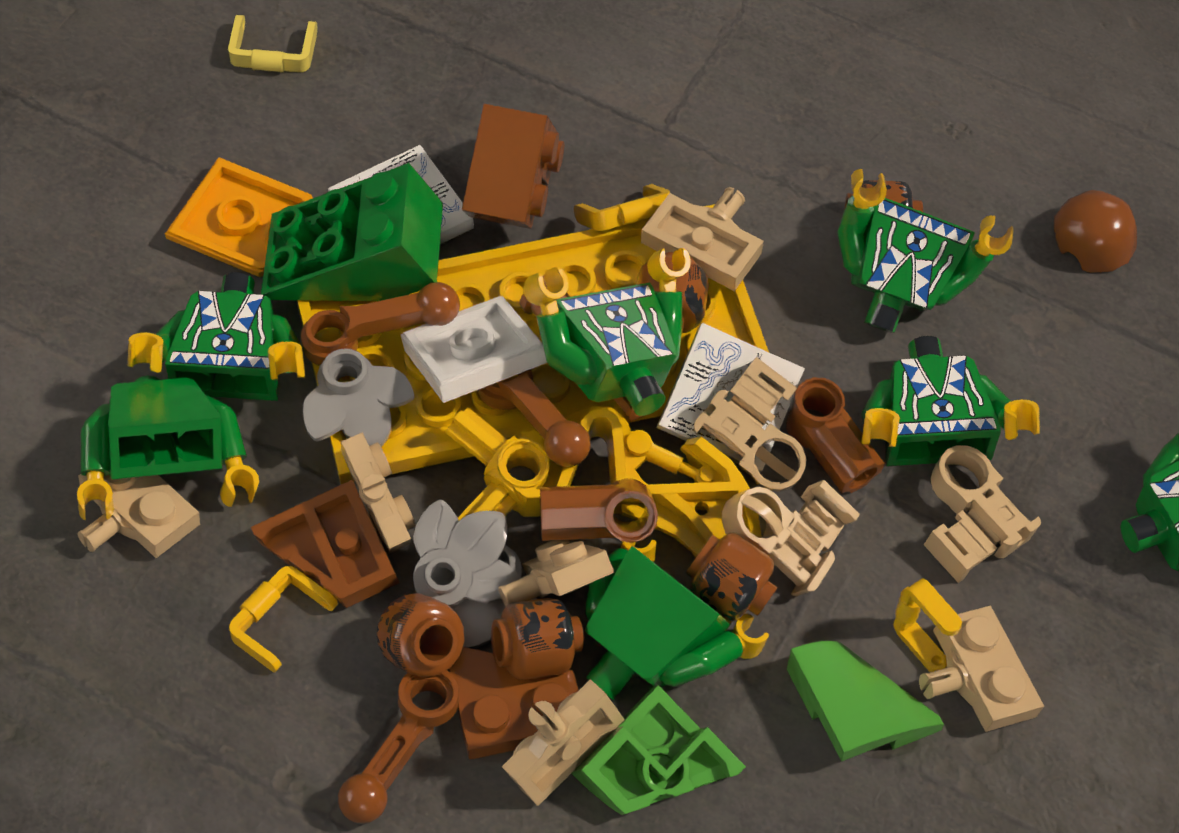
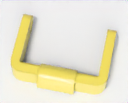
(270, 60)

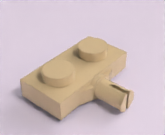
(707, 235)
(368, 470)
(143, 511)
(558, 570)
(984, 672)
(561, 740)

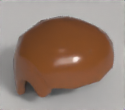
(1096, 230)

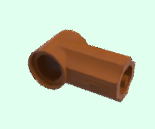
(832, 438)
(589, 511)

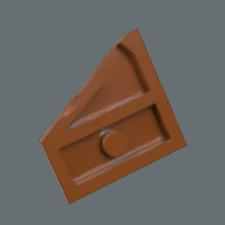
(331, 544)
(497, 705)

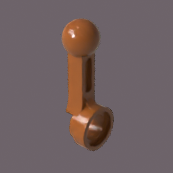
(433, 305)
(564, 440)
(365, 794)

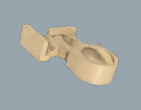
(743, 419)
(990, 518)
(798, 544)

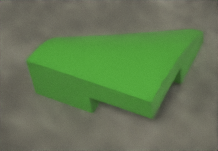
(856, 700)
(655, 757)

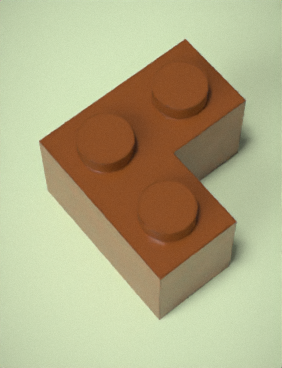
(509, 164)

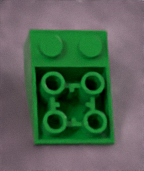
(356, 241)

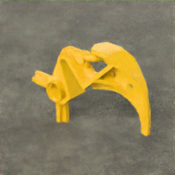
(627, 450)

